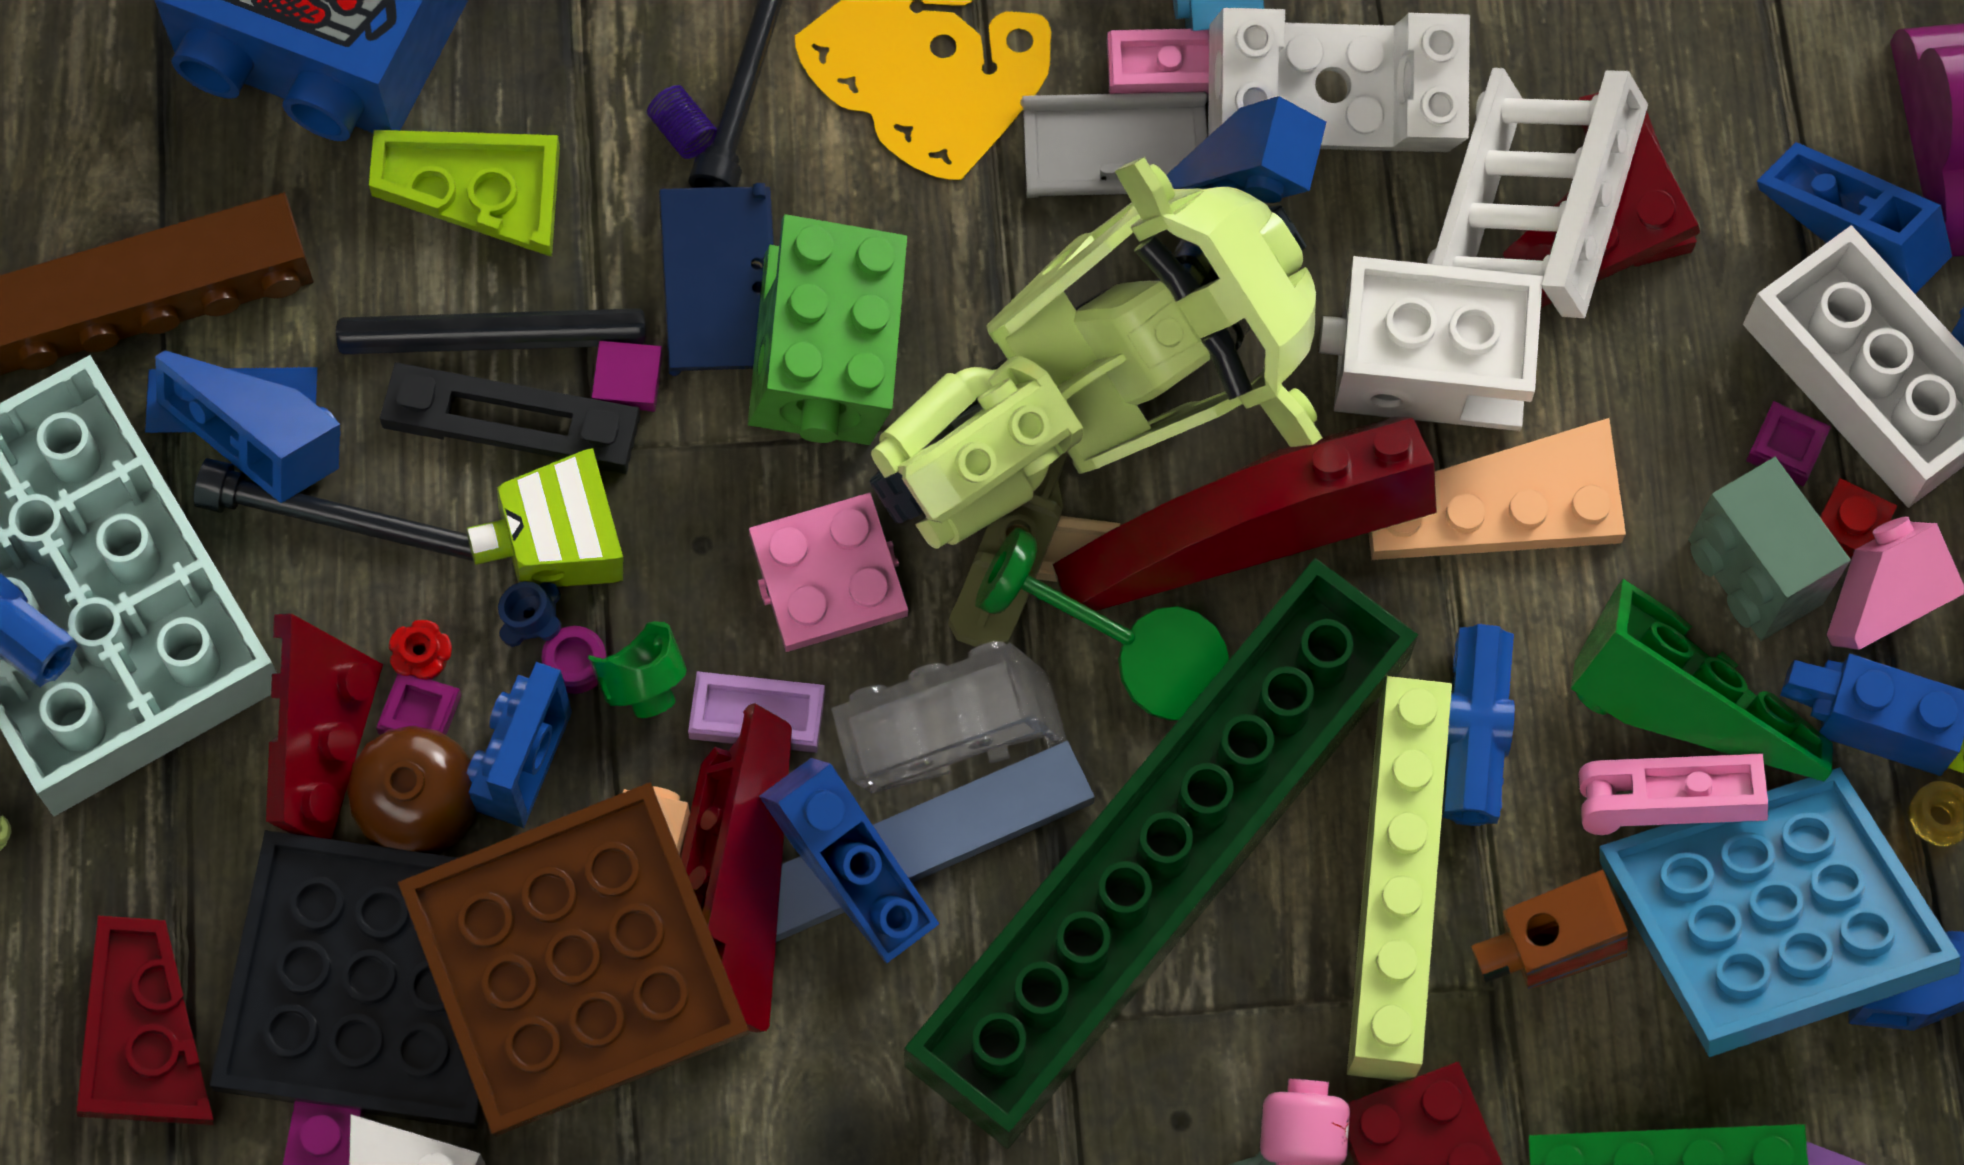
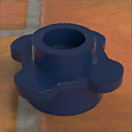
(521, 600)

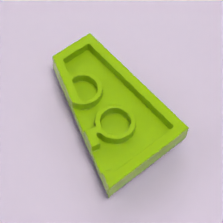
(472, 180)

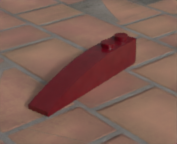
(1261, 514)

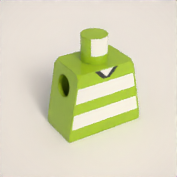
(554, 526)

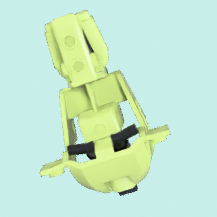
(1084, 369)

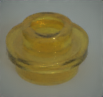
(1943, 795)

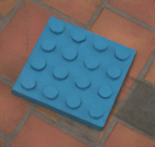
(1778, 914)

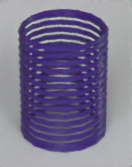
(675, 121)

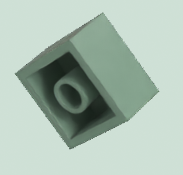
(1767, 549)

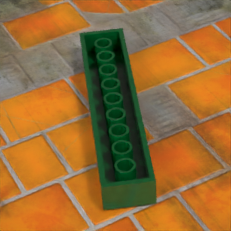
(1159, 853)

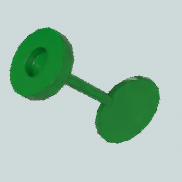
(1162, 657)

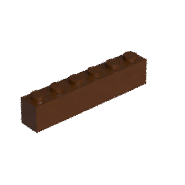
(150, 283)

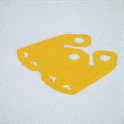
(907, 85)

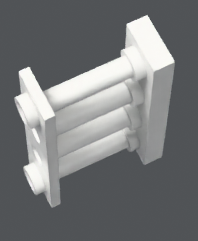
(1593, 198)

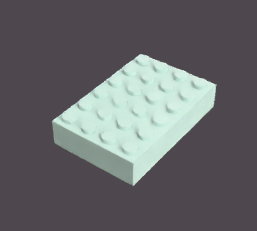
(125, 575)

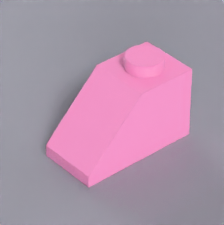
(1893, 583)

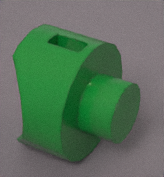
(642, 672)

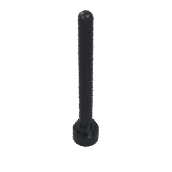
(719, 163)
(223, 487)

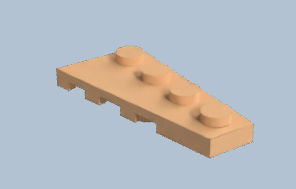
(1519, 499)

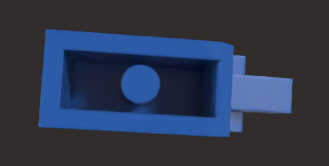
(1882, 710)

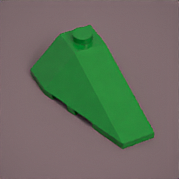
(1662, 682)

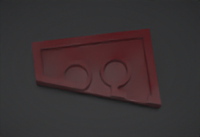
(1647, 220)
(322, 717)

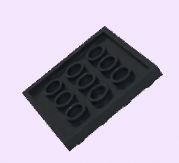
(338, 990)

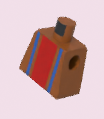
(1578, 917)

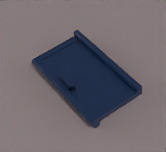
(709, 275)

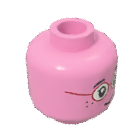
(1304, 1125)

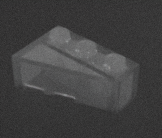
(946, 717)

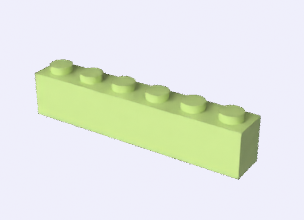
(1400, 880)

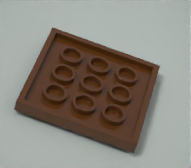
(573, 959)

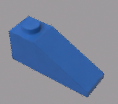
(1834, 195)
(252, 422)

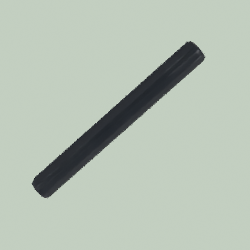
(489, 331)

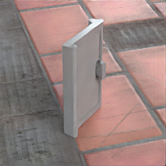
(1090, 136)

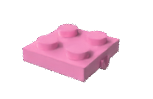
(828, 572)

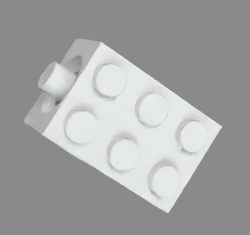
(1435, 343)

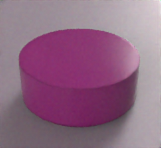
(570, 654)

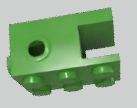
(828, 331)

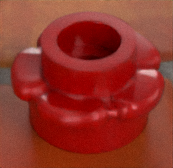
(429, 663)

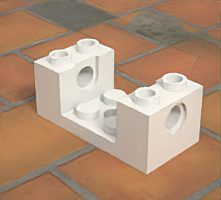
(1400, 79)

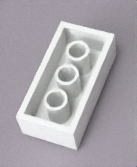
(1869, 361)

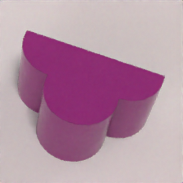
(1932, 92)

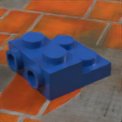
(522, 747)

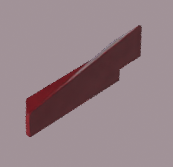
(736, 856)

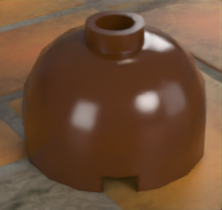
(412, 790)

